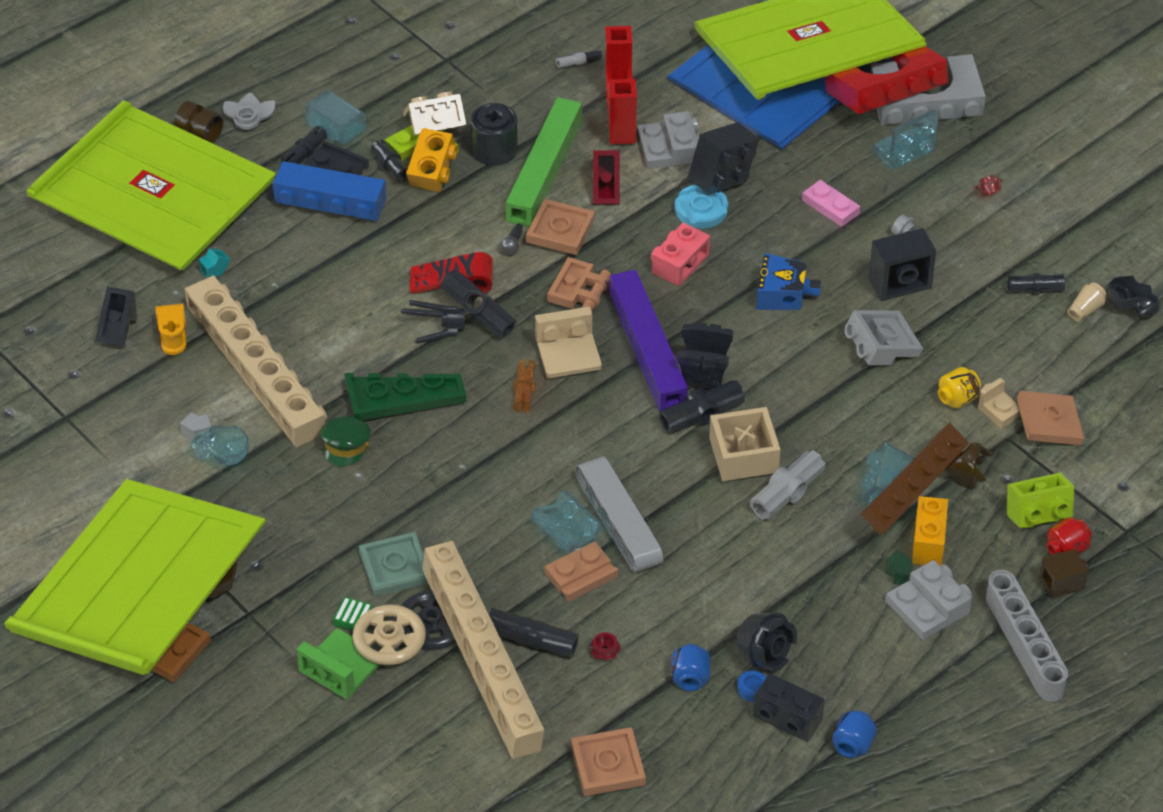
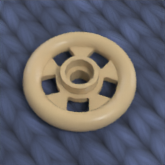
(389, 642)

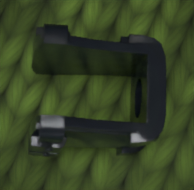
(705, 354)

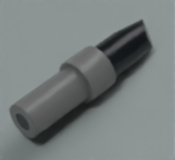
(579, 59)

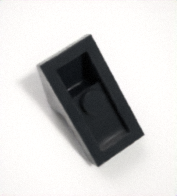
(115, 317)

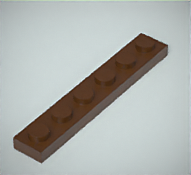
(914, 479)

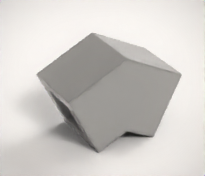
(194, 424)

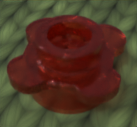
(989, 185)

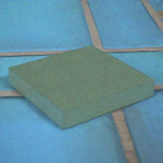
(393, 563)

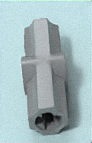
(787, 485)

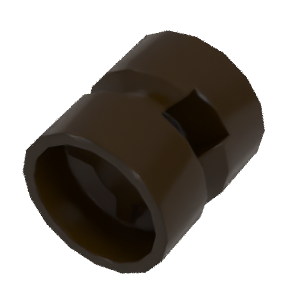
(199, 121)

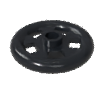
(427, 600)

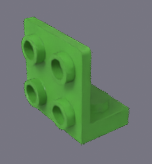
(335, 664)

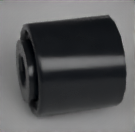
(494, 134)

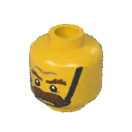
(959, 387)

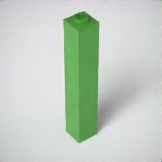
(544, 161)

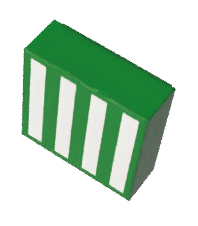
(349, 613)

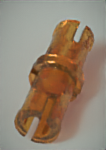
(524, 386)

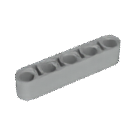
(619, 514)
(1026, 635)

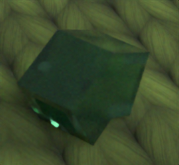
(899, 567)

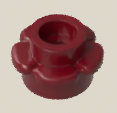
(605, 640)

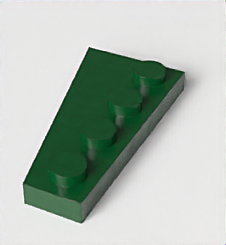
(388, 396)

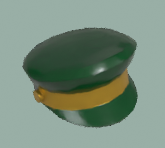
(344, 440)

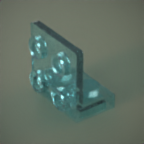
(908, 141)

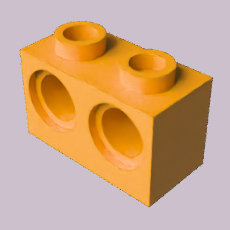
(426, 159)
(929, 530)

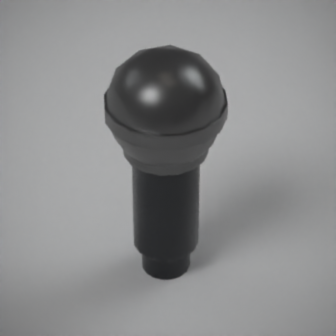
(510, 244)

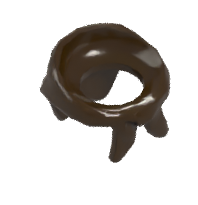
(963, 467)

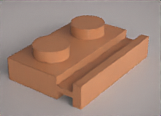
(581, 571)

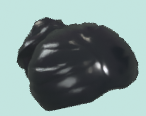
(1130, 295)

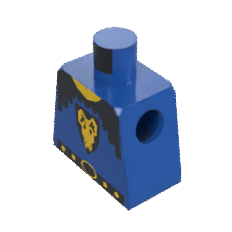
(784, 284)

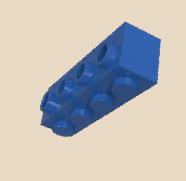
(330, 191)

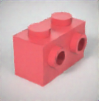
(680, 254)

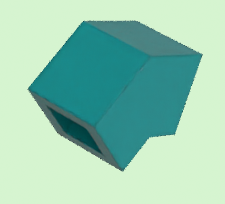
(213, 263)

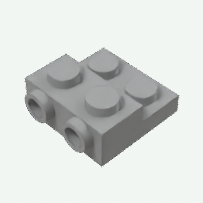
(669, 141)
(881, 336)
(930, 599)

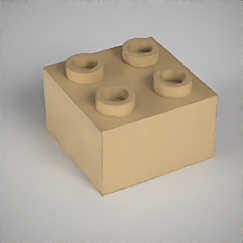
(744, 443)

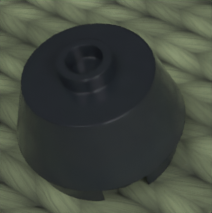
(766, 640)

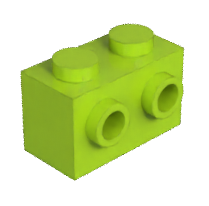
(1040, 500)

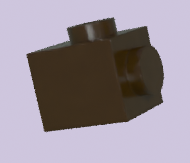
(1063, 573)

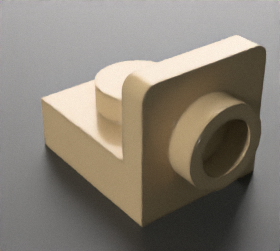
(997, 404)

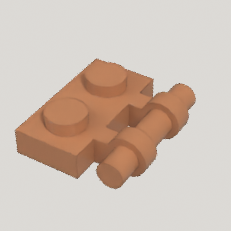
(571, 281)

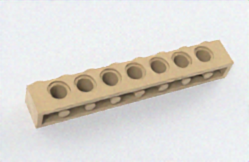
(255, 360)
(483, 650)

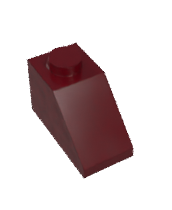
(606, 176)

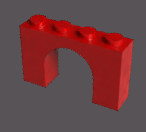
(619, 85)
(864, 91)

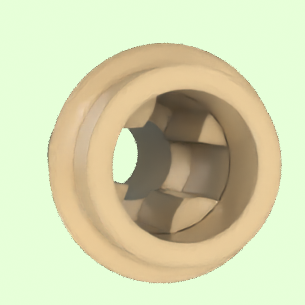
(1087, 301)

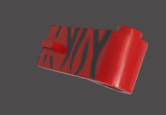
(475, 266)

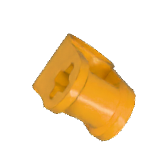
(172, 327)

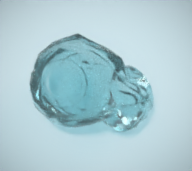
(221, 444)

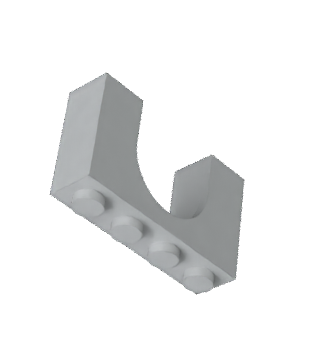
(961, 99)

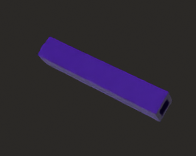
(647, 339)

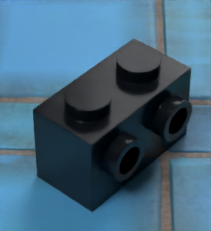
(788, 707)

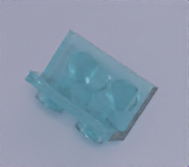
(567, 522)

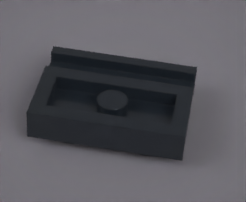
(337, 159)

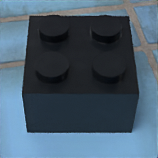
(723, 158)
(902, 264)

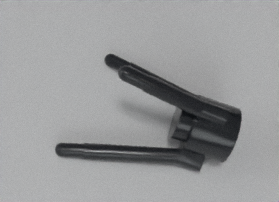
(451, 317)

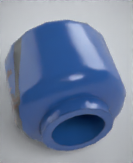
(690, 667)
(854, 734)

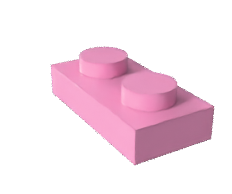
(831, 203)

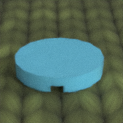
(700, 209)

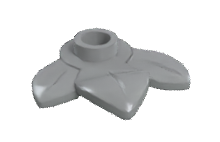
(248, 111)

